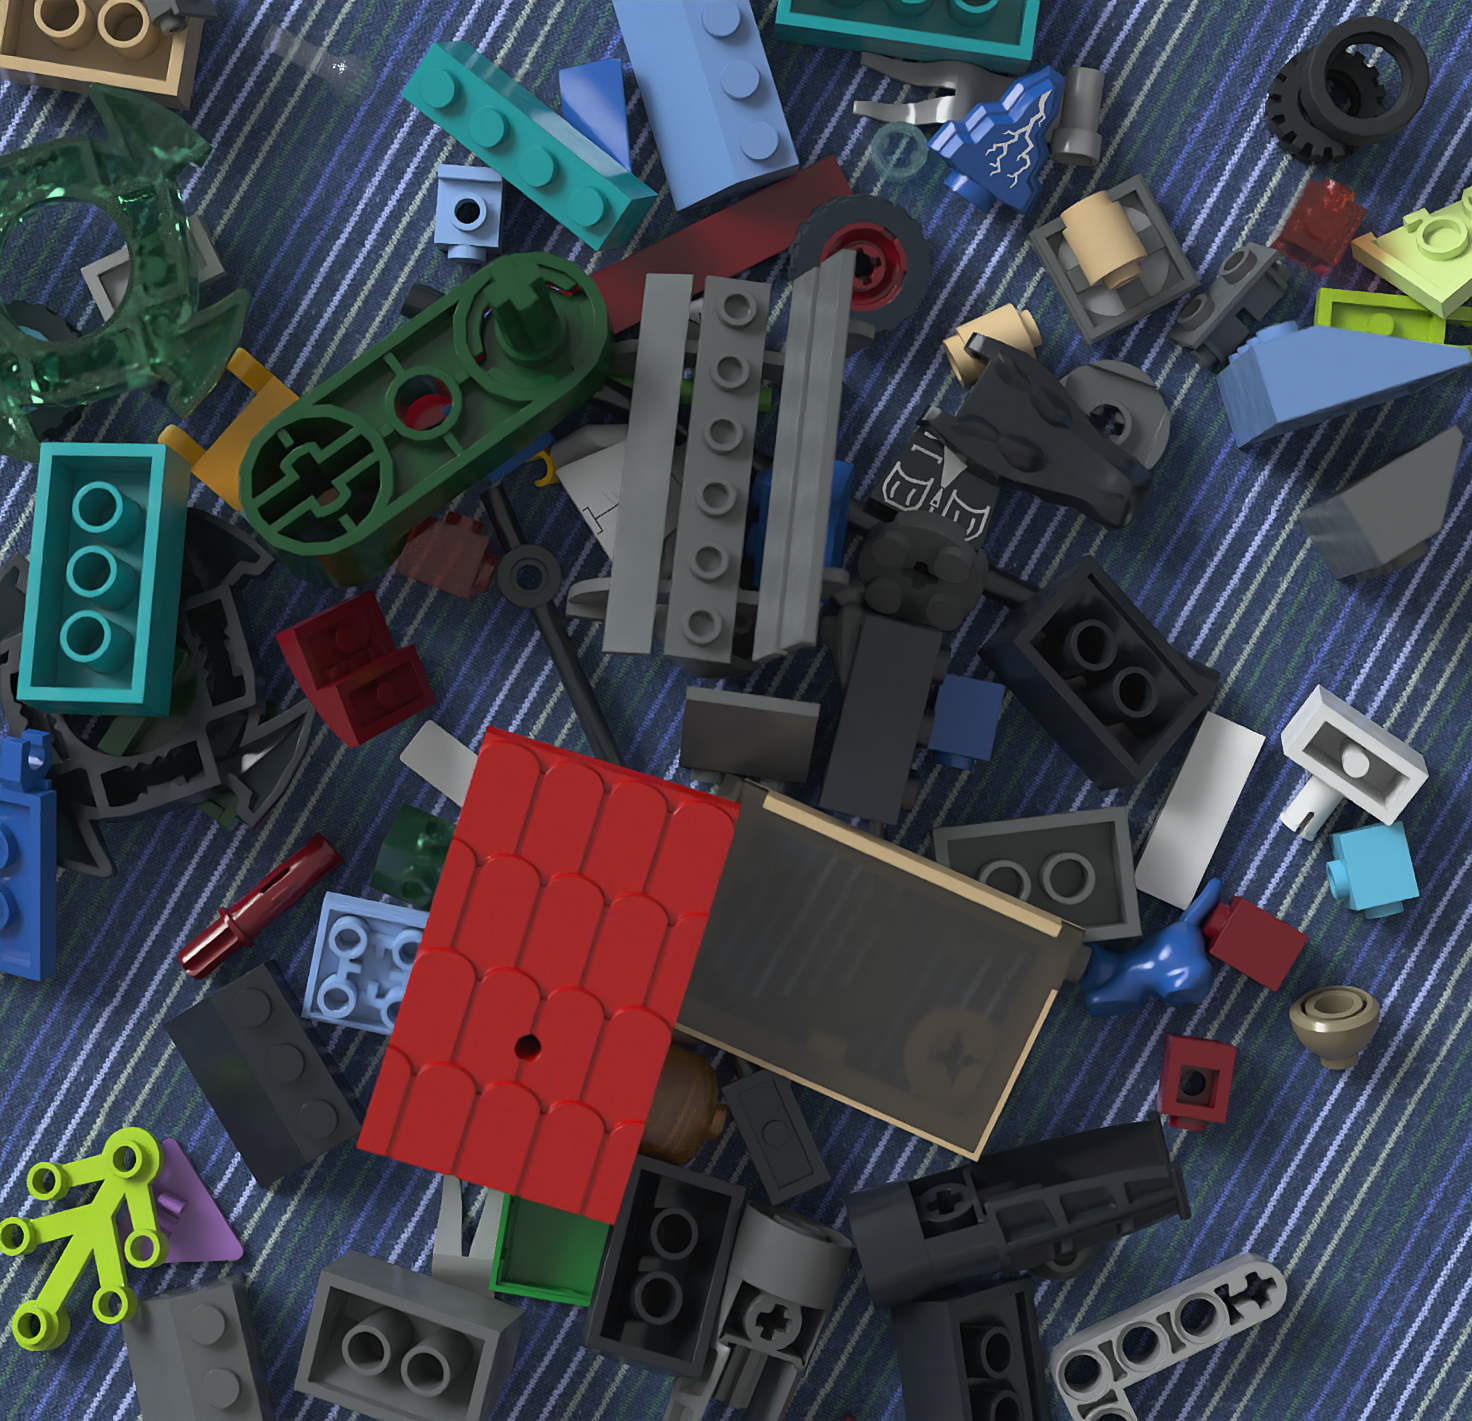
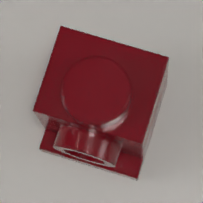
(1214, 1062)

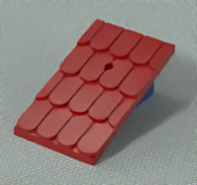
(550, 975)

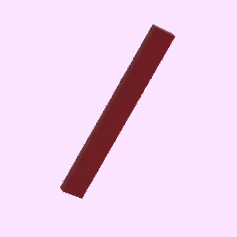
(715, 246)

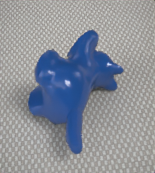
(1164, 966)

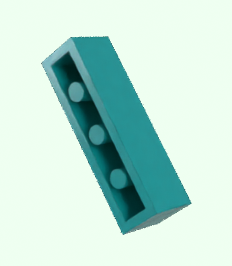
(529, 145)

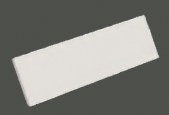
(1196, 810)

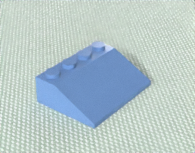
(1321, 373)

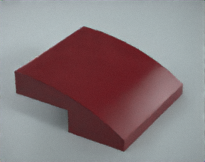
(354, 671)

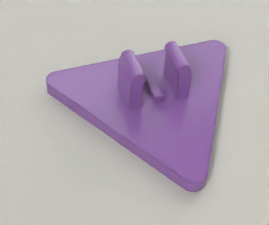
(186, 1215)

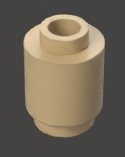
(1103, 241)
(1001, 324)

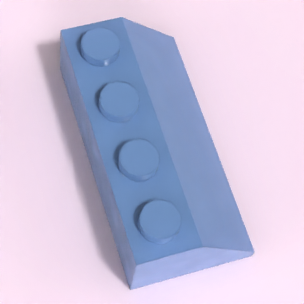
(707, 97)

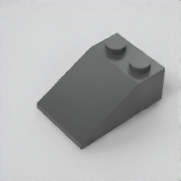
(747, 737)

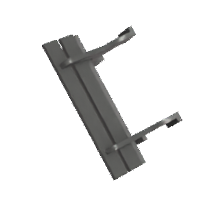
(718, 467)

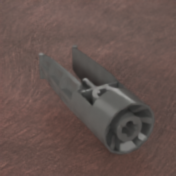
(783, 1265)

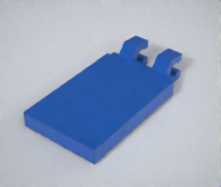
(27, 857)

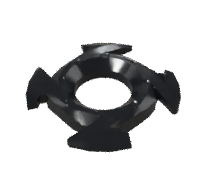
(222, 740)

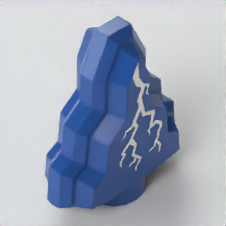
(1003, 143)

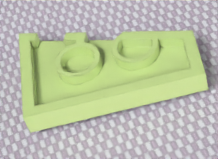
(1426, 256)

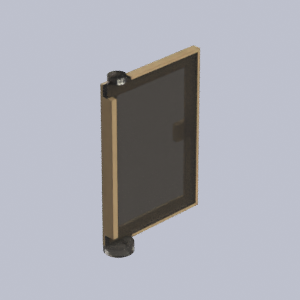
(873, 971)

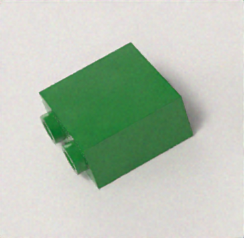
(546, 1252)

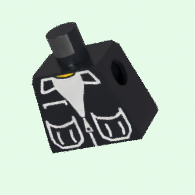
(936, 481)

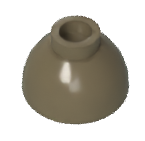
(1335, 1023)

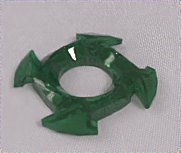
(157, 324)

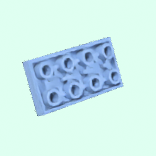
(362, 962)

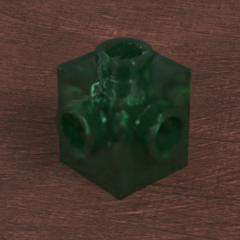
(413, 857)

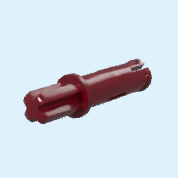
(260, 907)

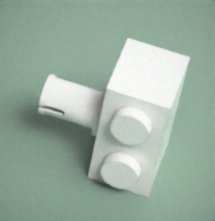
(1349, 761)

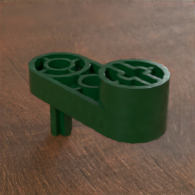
(351, 431)

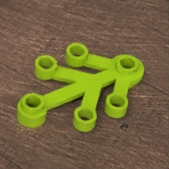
(92, 1233)

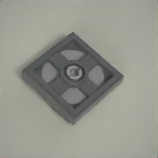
(1094, 309)

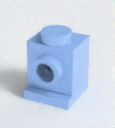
(479, 186)

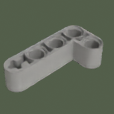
(1171, 1339)

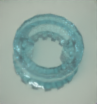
(881, 145)

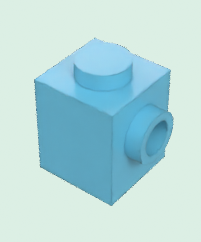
(1372, 869)

